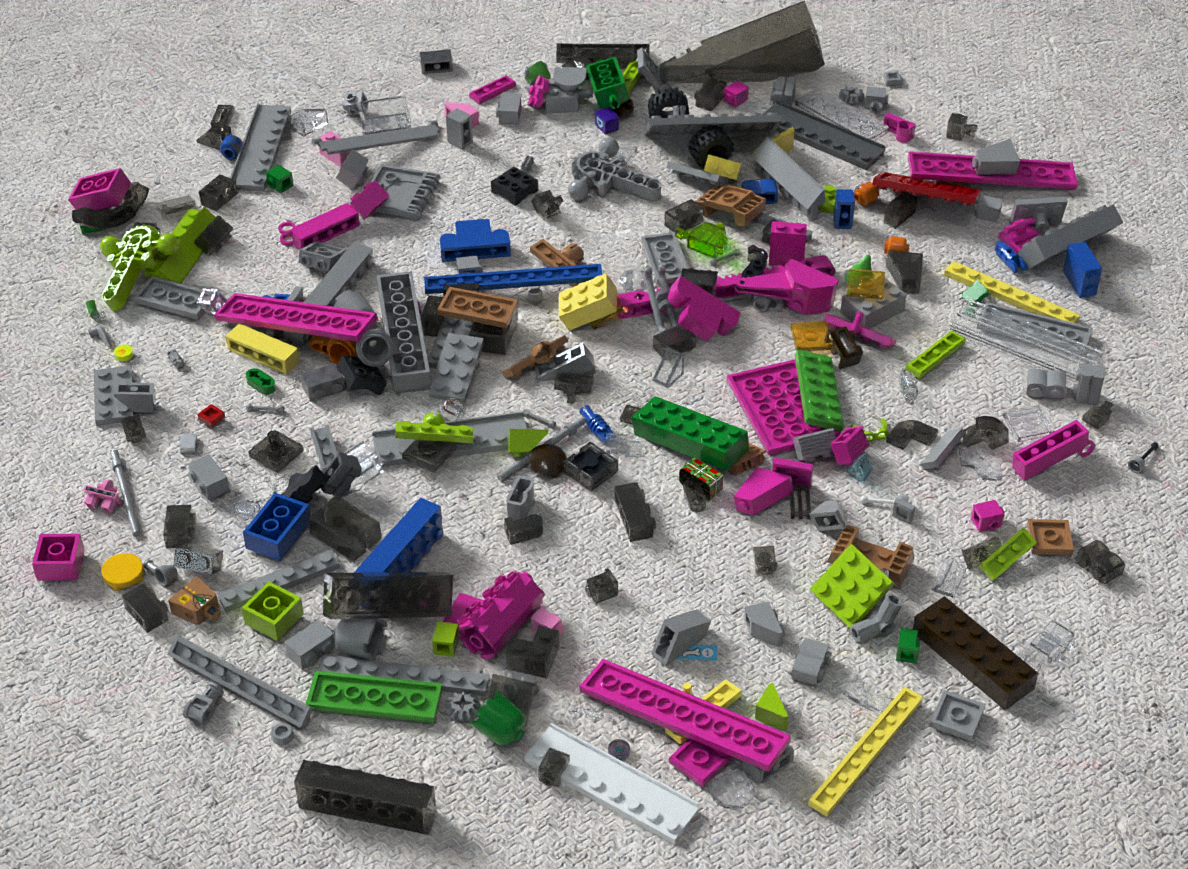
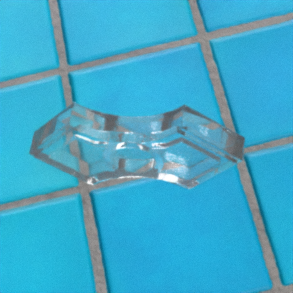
(987, 468)

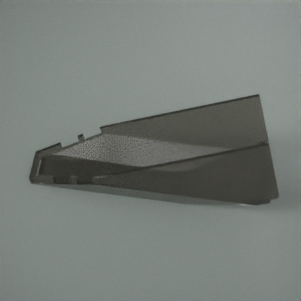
(753, 52)

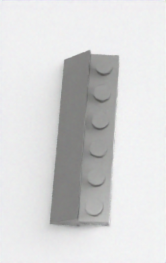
(789, 178)

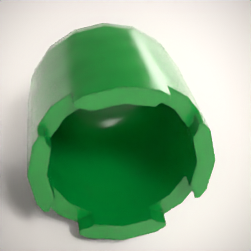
(500, 720)

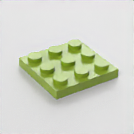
(852, 586)

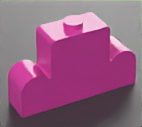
(701, 311)

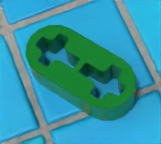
(264, 383)

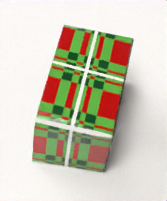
(708, 477)

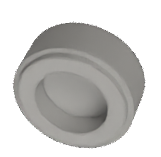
(282, 734)

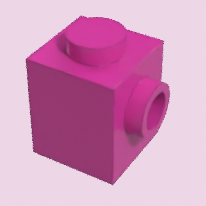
(987, 515)

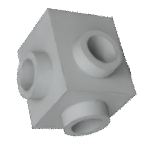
(350, 102)

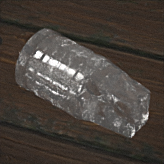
(908, 387)

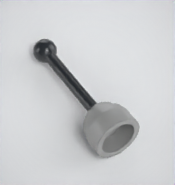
(1140, 460)

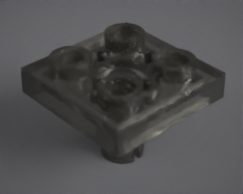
(275, 446)

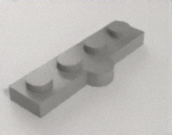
(702, 175)

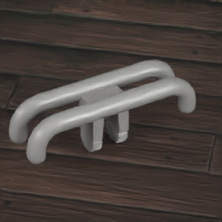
(660, 299)

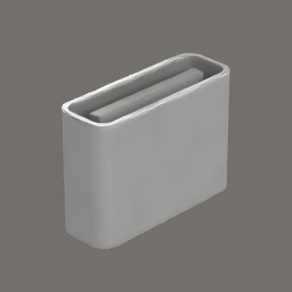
(188, 443)

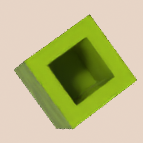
(445, 639)

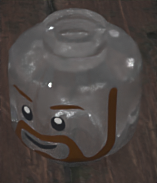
(453, 409)

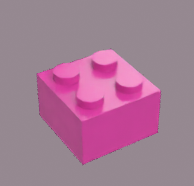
(58, 557)

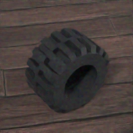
(666, 98)
(710, 141)

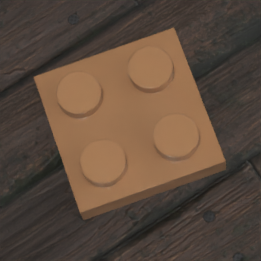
(1052, 536)

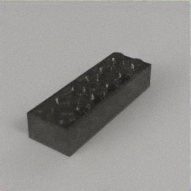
(387, 595)
(366, 797)

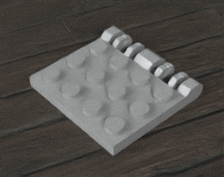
(407, 190)

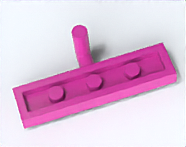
(867, 334)

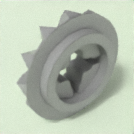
(851, 95)
(469, 711)

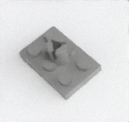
(1044, 210)

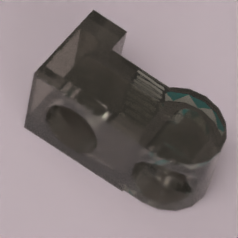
(523, 529)

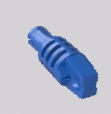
(596, 423)

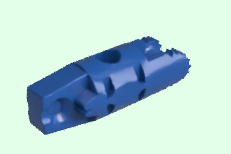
(1010, 257)

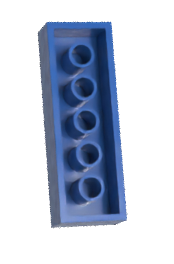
(407, 541)

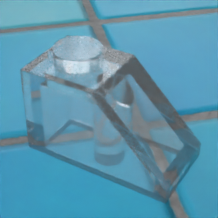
(308, 120)

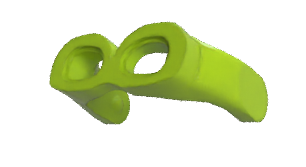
(884, 430)

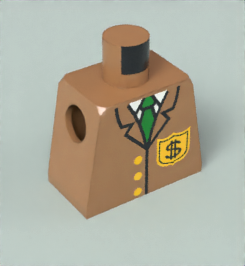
(195, 603)

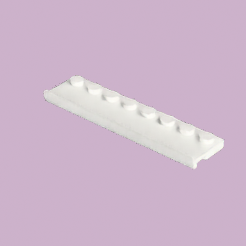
(618, 785)

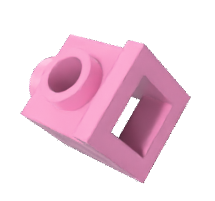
(546, 619)

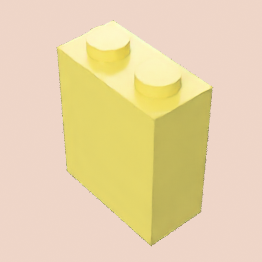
(723, 167)

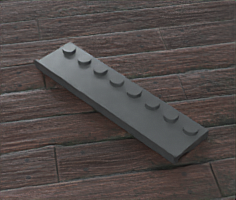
(828, 136)

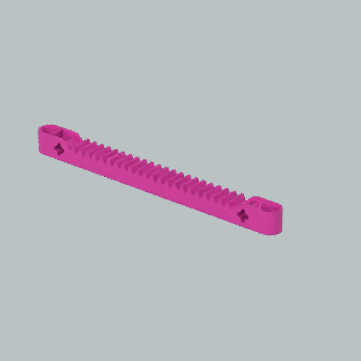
(725, 288)

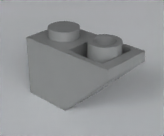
(763, 623)

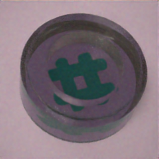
(619, 749)

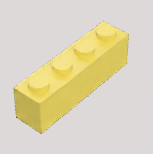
(262, 348)

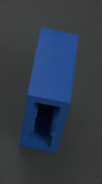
(1082, 269)

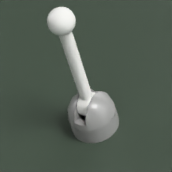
(864, 499)

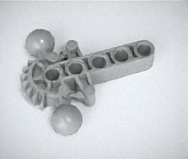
(597, 170)

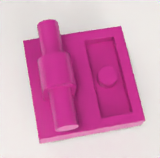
(1018, 233)

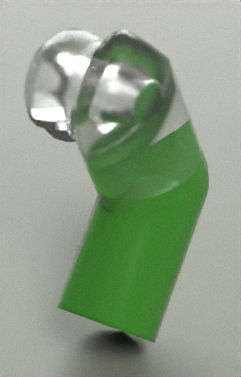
(93, 313)

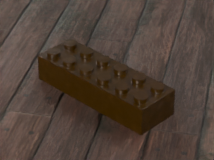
(975, 653)

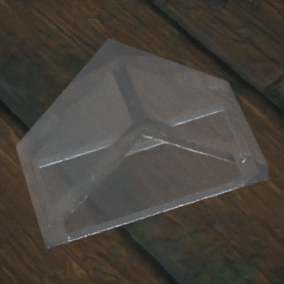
(670, 368)

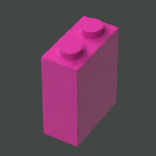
(787, 242)

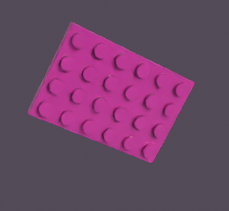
(773, 404)

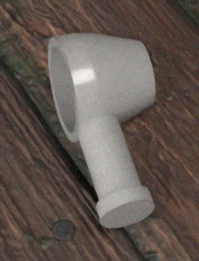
(164, 574)

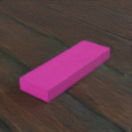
(492, 89)

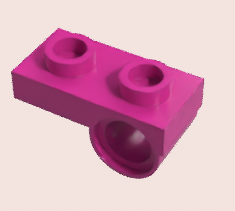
(902, 128)

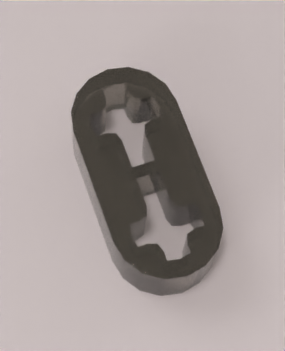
(697, 494)

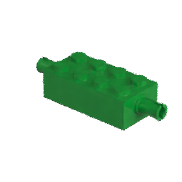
(608, 83)

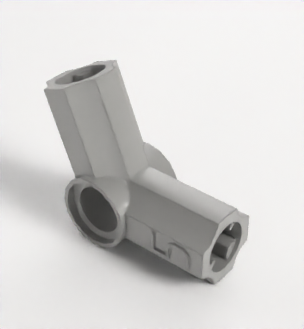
(880, 621)

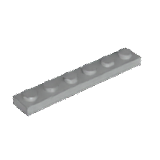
(284, 578)

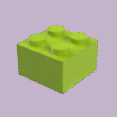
(272, 611)

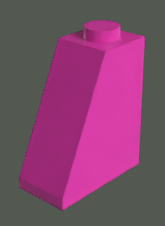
(762, 490)

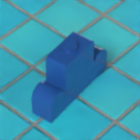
(475, 239)

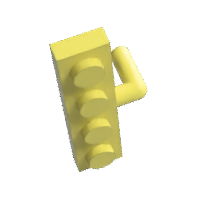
(722, 696)

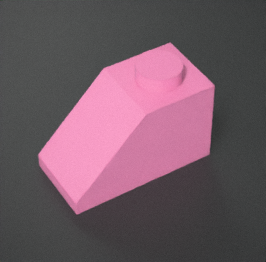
(449, 107)

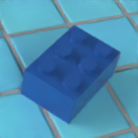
(277, 526)

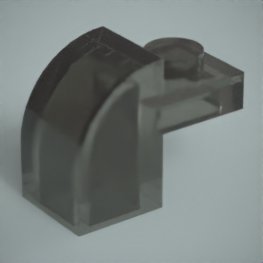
(547, 205)
(986, 429)

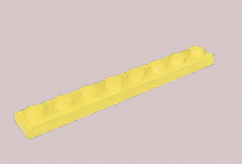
(1010, 293)
(865, 751)

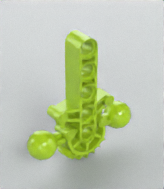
(130, 257)

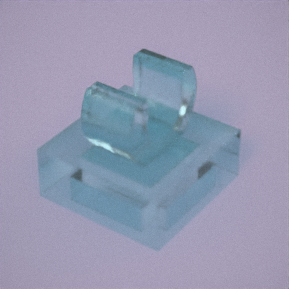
(860, 467)

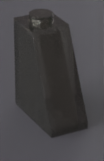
(905, 270)

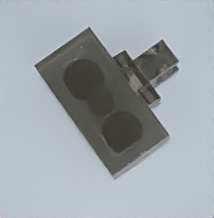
(573, 384)

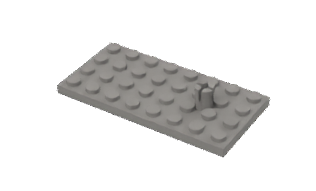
(731, 124)

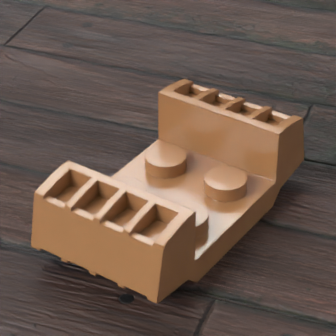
(735, 200)
(895, 561)

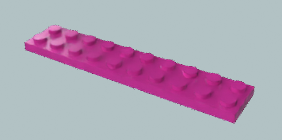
(960, 169)
(296, 317)
(686, 714)

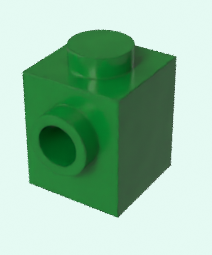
(279, 178)

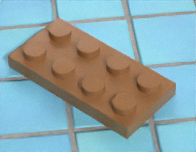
(477, 307)

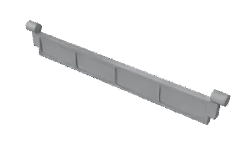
(378, 139)

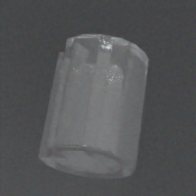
(246, 509)

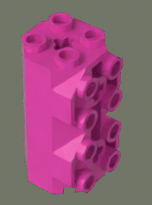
(501, 613)

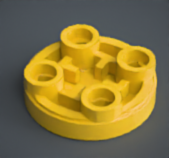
(122, 571)

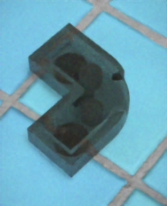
(911, 429)

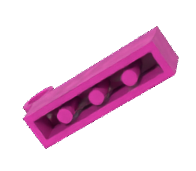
(321, 227)
(1052, 449)

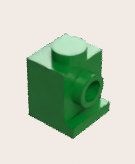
(908, 646)

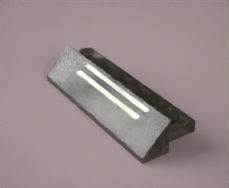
(596, 52)

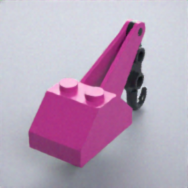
(800, 285)

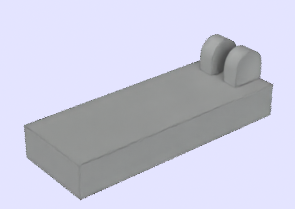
(323, 446)

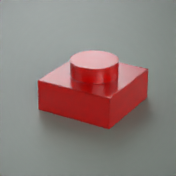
(211, 415)

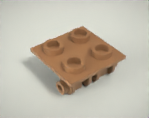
(750, 459)

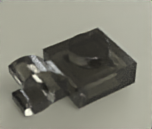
(1098, 416)

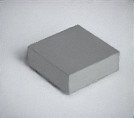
(892, 78)
(903, 510)

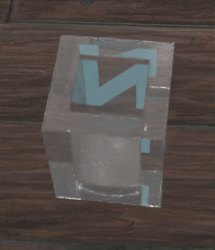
(211, 301)

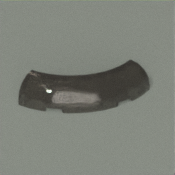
(113, 216)

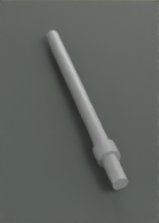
(568, 430)
(118, 467)

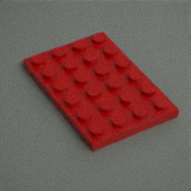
(930, 188)

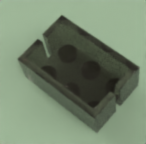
(345, 528)

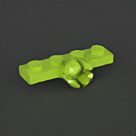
(434, 429)

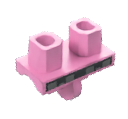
(104, 492)

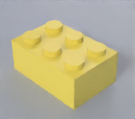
(587, 302)

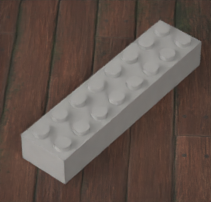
(403, 324)

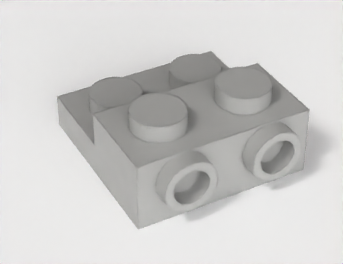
(320, 256)

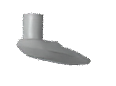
(102, 333)

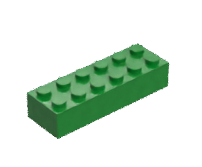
(691, 433)

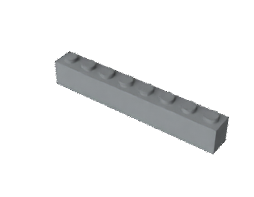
(337, 280)

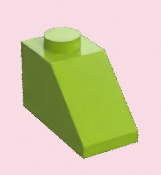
(524, 440)

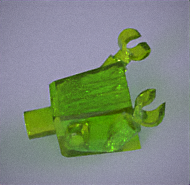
(705, 239)

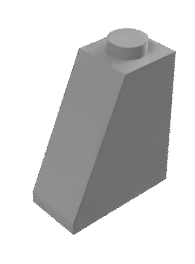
(997, 159)
(679, 635)

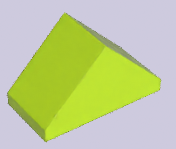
(771, 709)

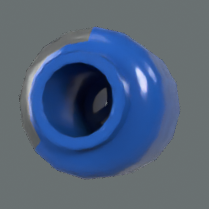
(231, 146)

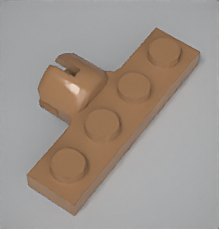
(558, 258)
(541, 353)

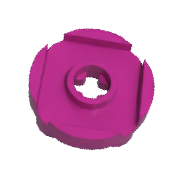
(537, 92)

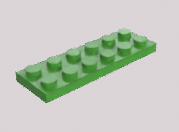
(818, 390)
(374, 696)

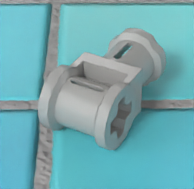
(203, 705)

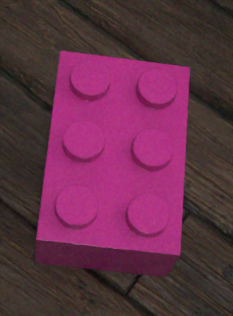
(100, 190)

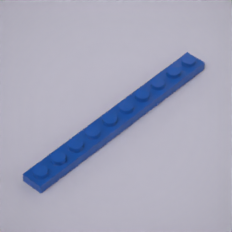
(516, 278)

